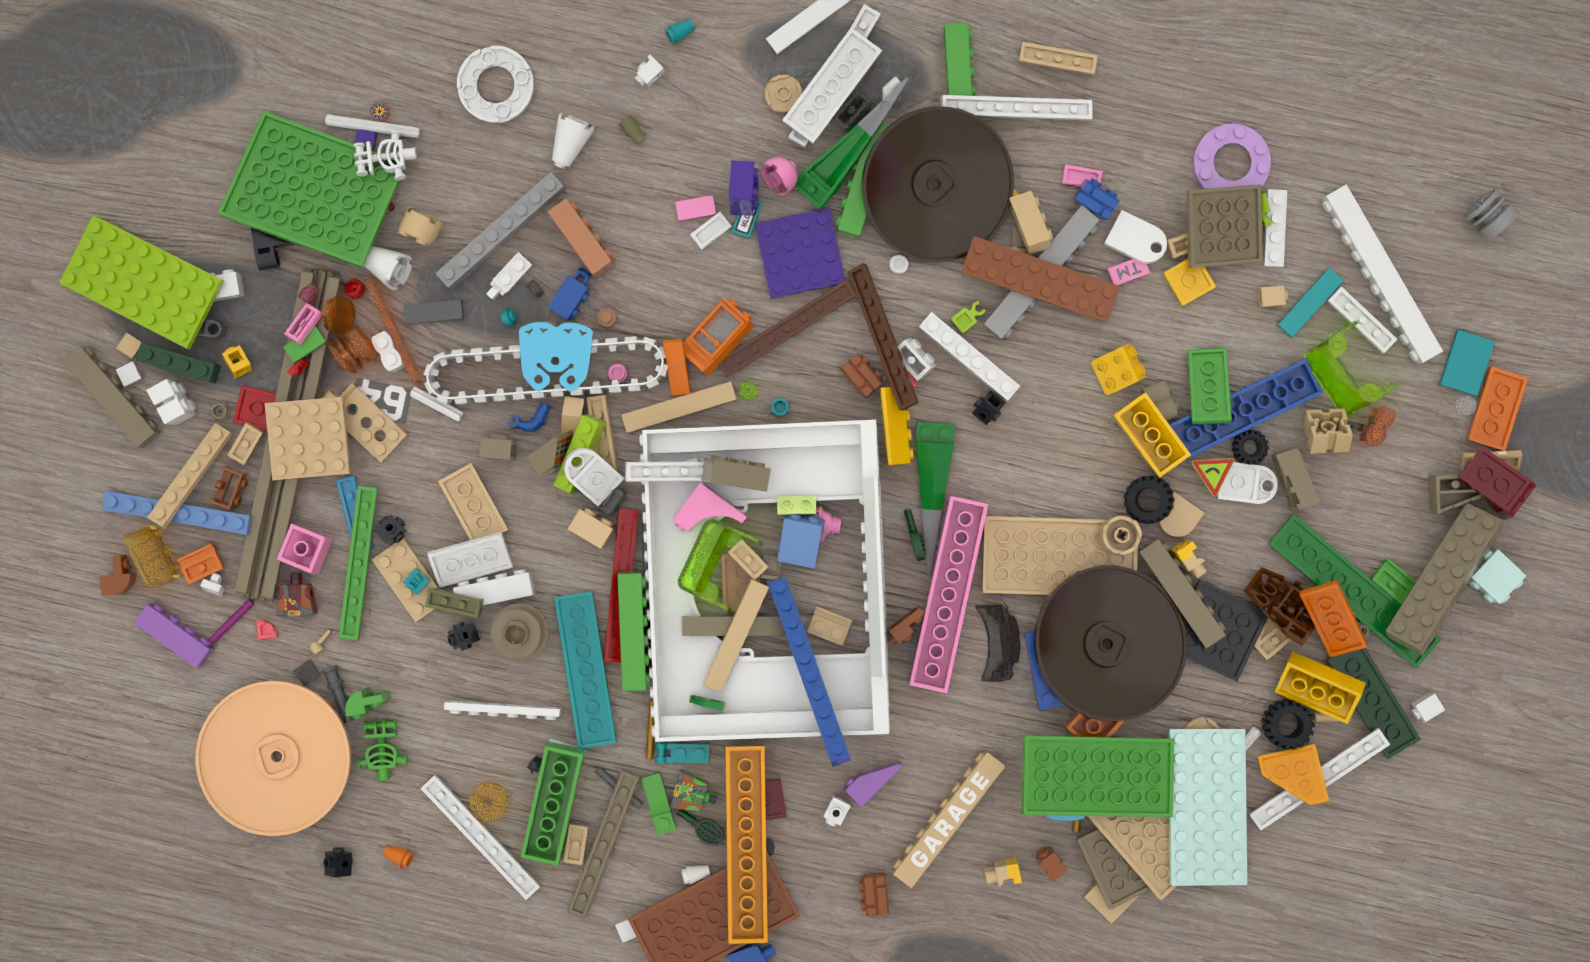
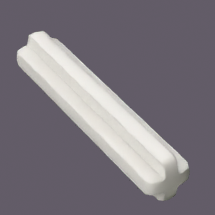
(431, 401)

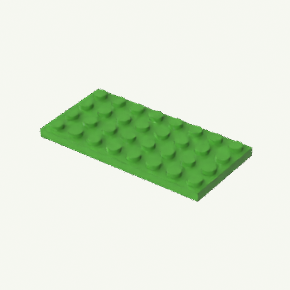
(1097, 776)

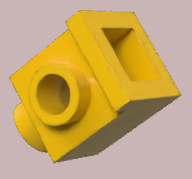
(240, 368)

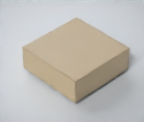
(129, 345)

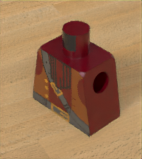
(296, 598)

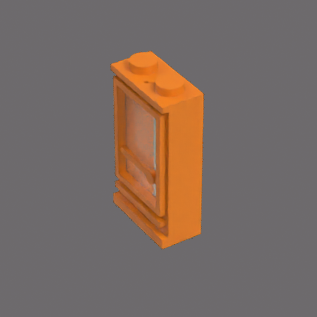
(717, 336)

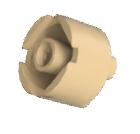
(421, 226)
(1129, 541)

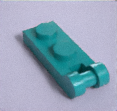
(683, 752)

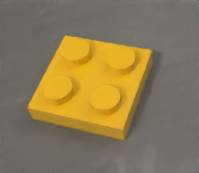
(1188, 282)

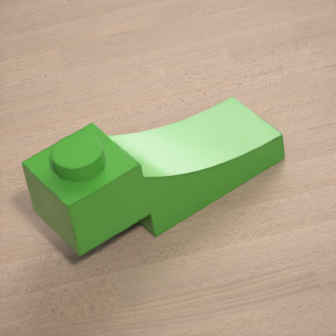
(659, 803)

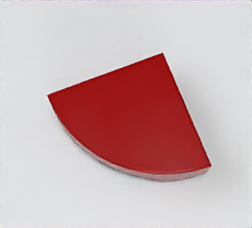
(298, 368)

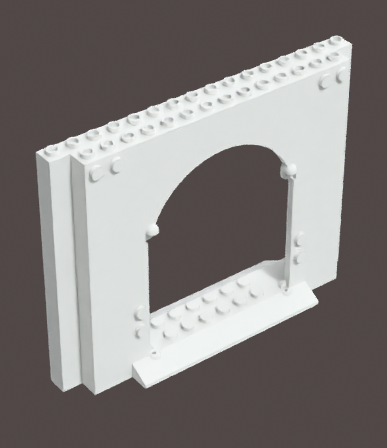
(761, 693)

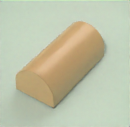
(1178, 245)

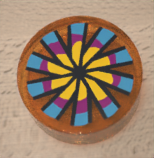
(380, 111)

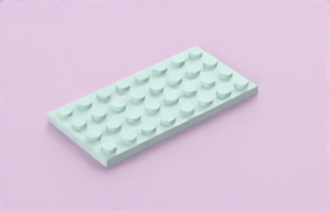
(1208, 808)

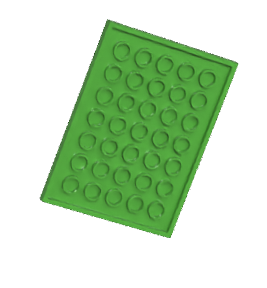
(308, 190)

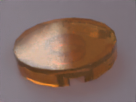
(338, 314)

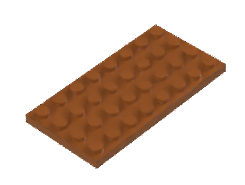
(695, 920)

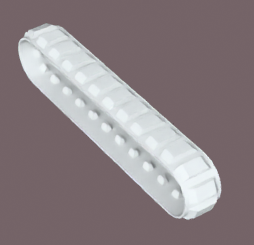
(441, 359)

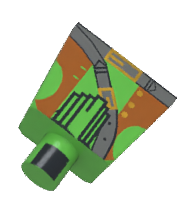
(691, 793)

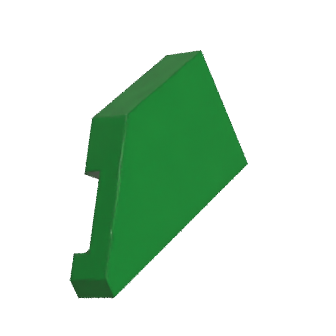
(707, 702)

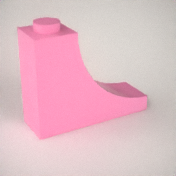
(705, 504)

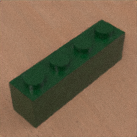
(178, 363)

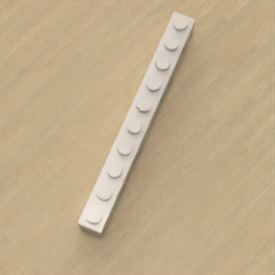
(1382, 275)

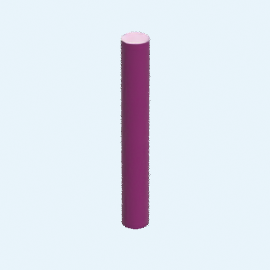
(231, 621)

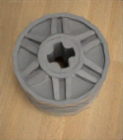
(1491, 214)

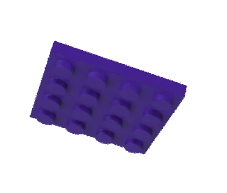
(800, 253)

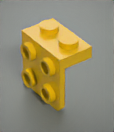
(1118, 369)

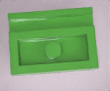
(1393, 580)

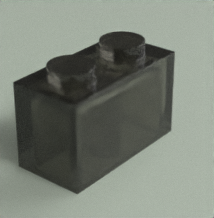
(853, 111)

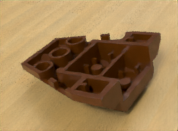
(1281, 604)

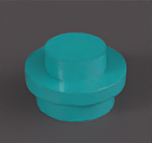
(509, 317)

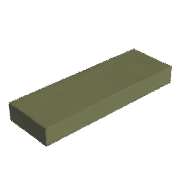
(454, 602)

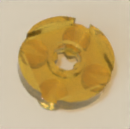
(499, 804)

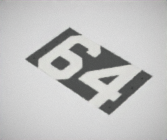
(389, 398)

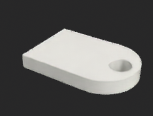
(1134, 238)
(592, 476)
(1245, 484)

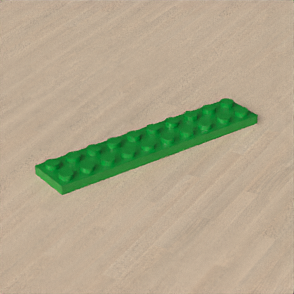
(1325, 564)

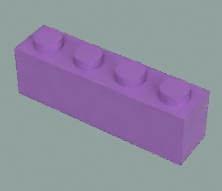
(174, 635)

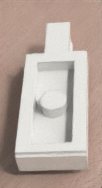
(509, 276)

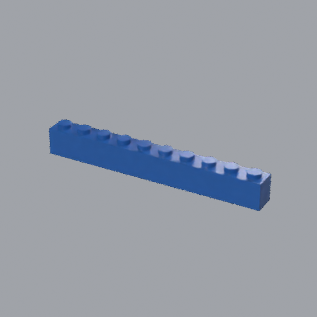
(809, 672)

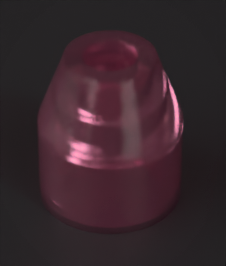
(308, 293)

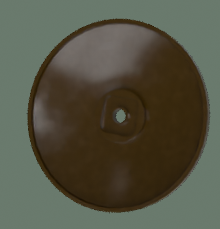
(971, 192)
(1144, 637)

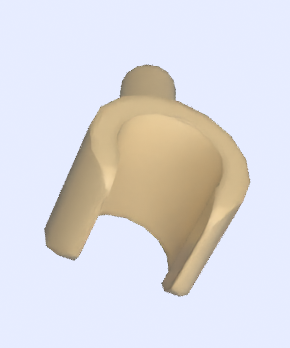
(316, 647)

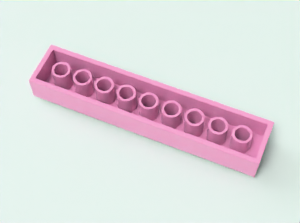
(948, 594)

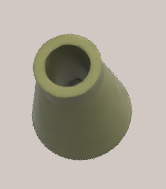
(632, 129)

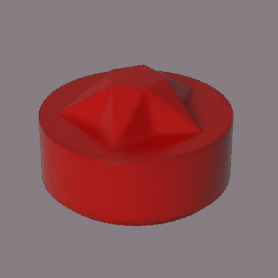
(354, 289)

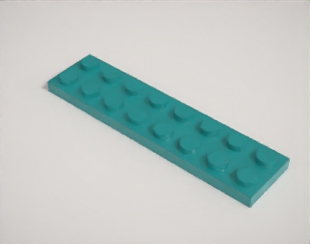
(585, 670)

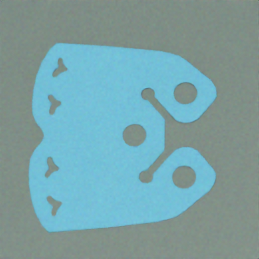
(555, 342)

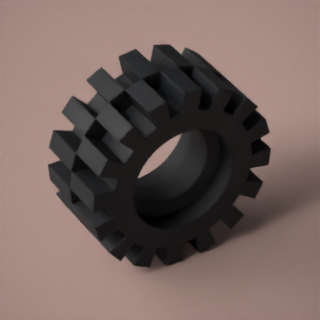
(1262, 447)

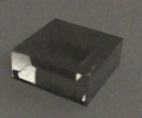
(307, 672)

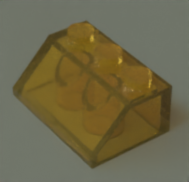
(151, 556)

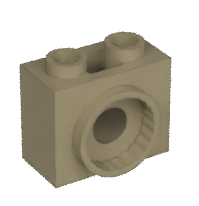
(497, 447)

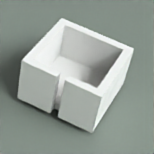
(176, 404)

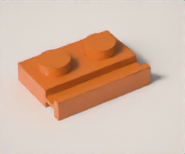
(200, 563)

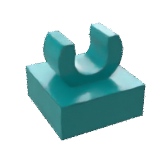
(416, 581)

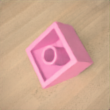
(304, 549)

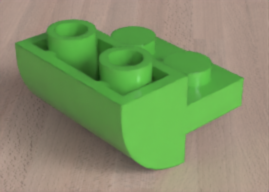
(363, 701)

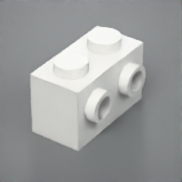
(915, 359)

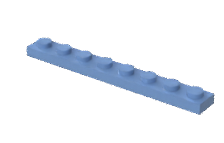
(186, 514)

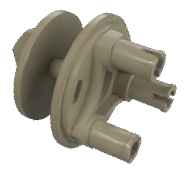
(519, 632)

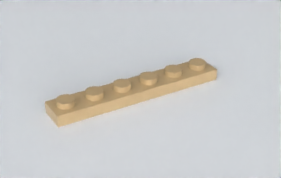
(189, 475)

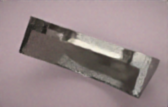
(1002, 642)

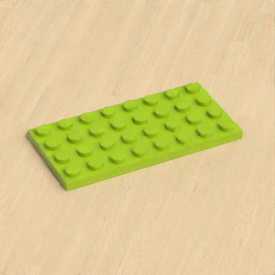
(141, 282)

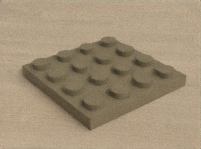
(1224, 225)
(1111, 872)

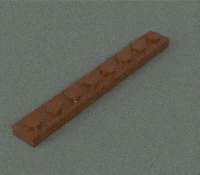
(787, 328)
(883, 337)

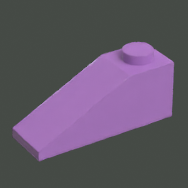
(868, 783)

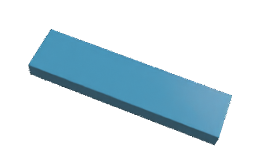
(348, 492)

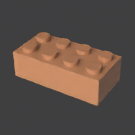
(580, 237)

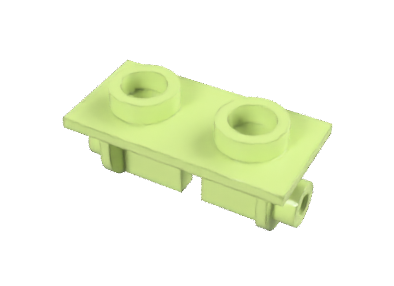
(796, 505)

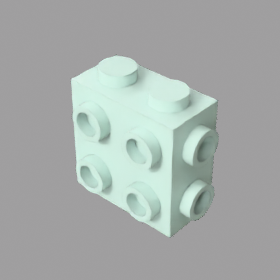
(1497, 577)

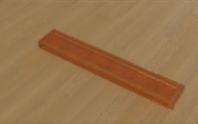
(393, 329)

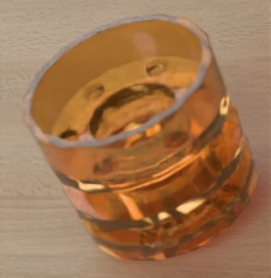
(353, 349)

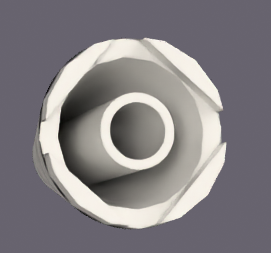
(569, 139)
(389, 266)

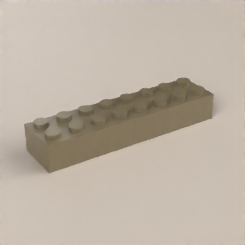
(1444, 579)

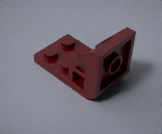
(1497, 482)

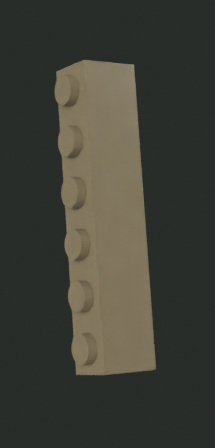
(111, 396)
(1182, 593)

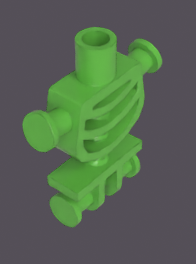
(384, 763)

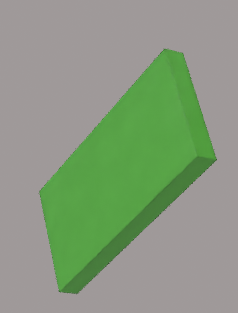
(1209, 386)

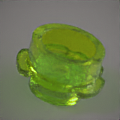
(748, 385)

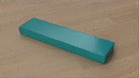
(1310, 302)

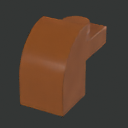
(121, 581)

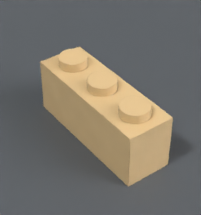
(1031, 222)

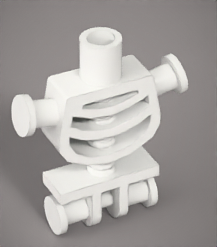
(398, 153)

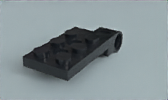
(265, 251)

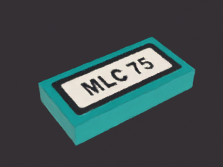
(744, 224)

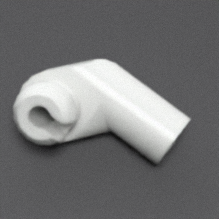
(889, 87)

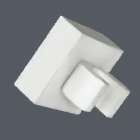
(213, 586)

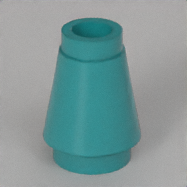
(678, 31)

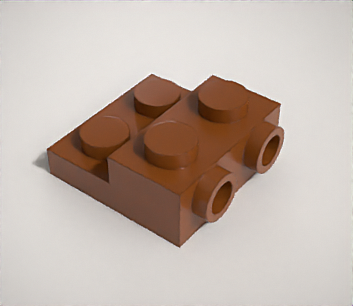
(901, 630)

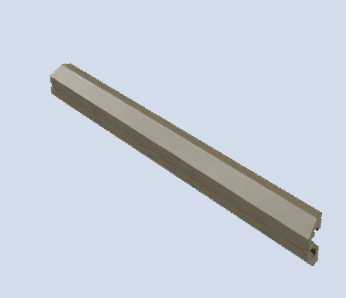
(276, 498)

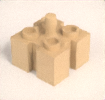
(1327, 431)

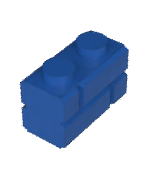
(1096, 199)

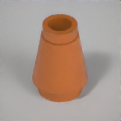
(399, 856)

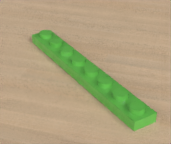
(358, 562)

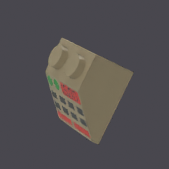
(551, 455)

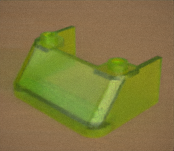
(1336, 378)
(704, 557)

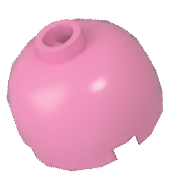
(780, 174)

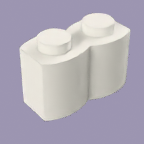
(389, 354)

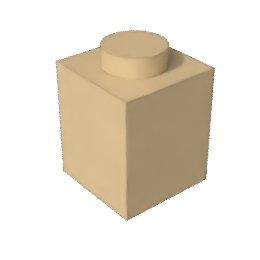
(1272, 296)

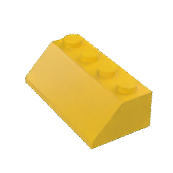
(895, 430)
(1151, 435)
(1320, 687)

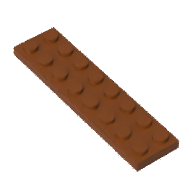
(1040, 279)

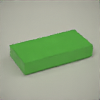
(311, 343)

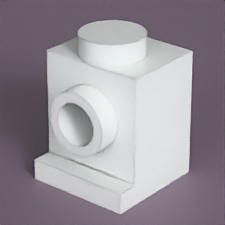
(649, 72)
(836, 803)

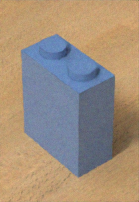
(801, 540)

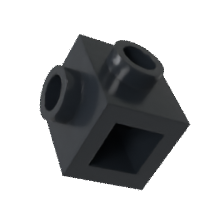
(988, 407)
(385, 526)
(463, 636)
(338, 863)

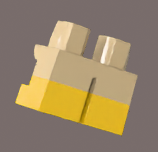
(1187, 559)
(1003, 870)

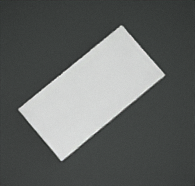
(470, 559)

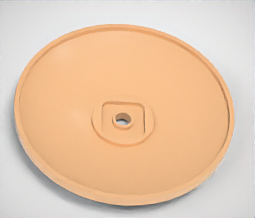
(239, 766)

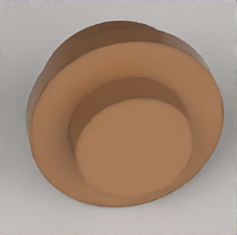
(606, 317)

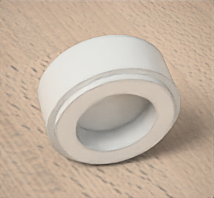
(898, 264)

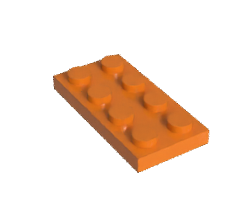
(1497, 408)
(1333, 618)

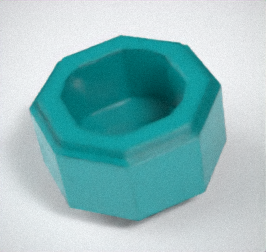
(779, 406)

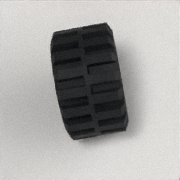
(1132, 504)
(1303, 728)

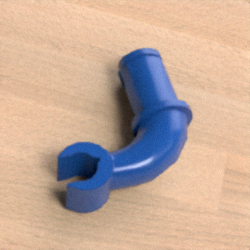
(535, 423)

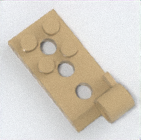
(379, 419)

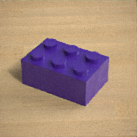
(743, 188)

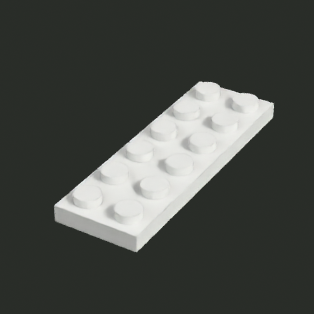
(832, 85)

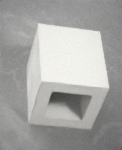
(1426, 707)

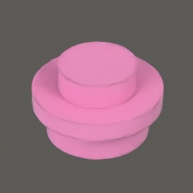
(617, 372)

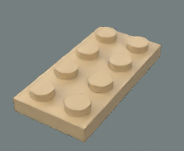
(472, 503)
(395, 566)

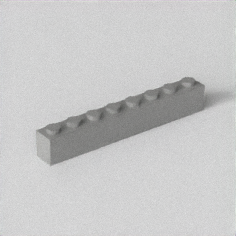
(500, 231)
(1061, 251)

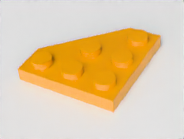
(1297, 773)

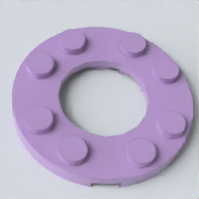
(1235, 134)

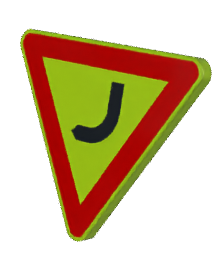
(1213, 472)

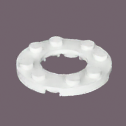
(474, 67)

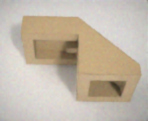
(571, 414)

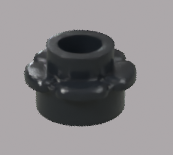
(535, 764)

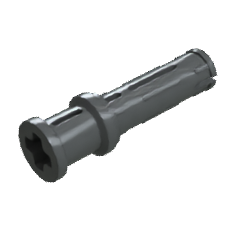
(335, 685)

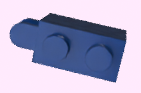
(571, 295)

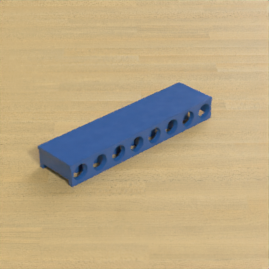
(1252, 406)

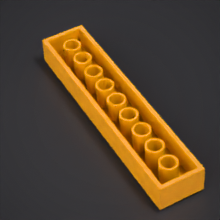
(746, 844)

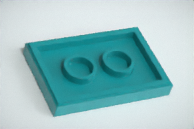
(1467, 362)

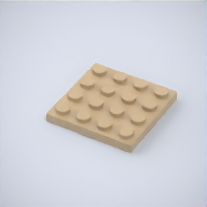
(307, 438)

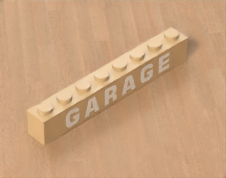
(948, 818)

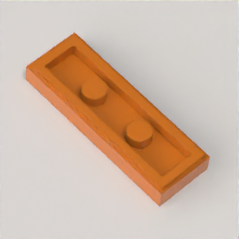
(677, 368)

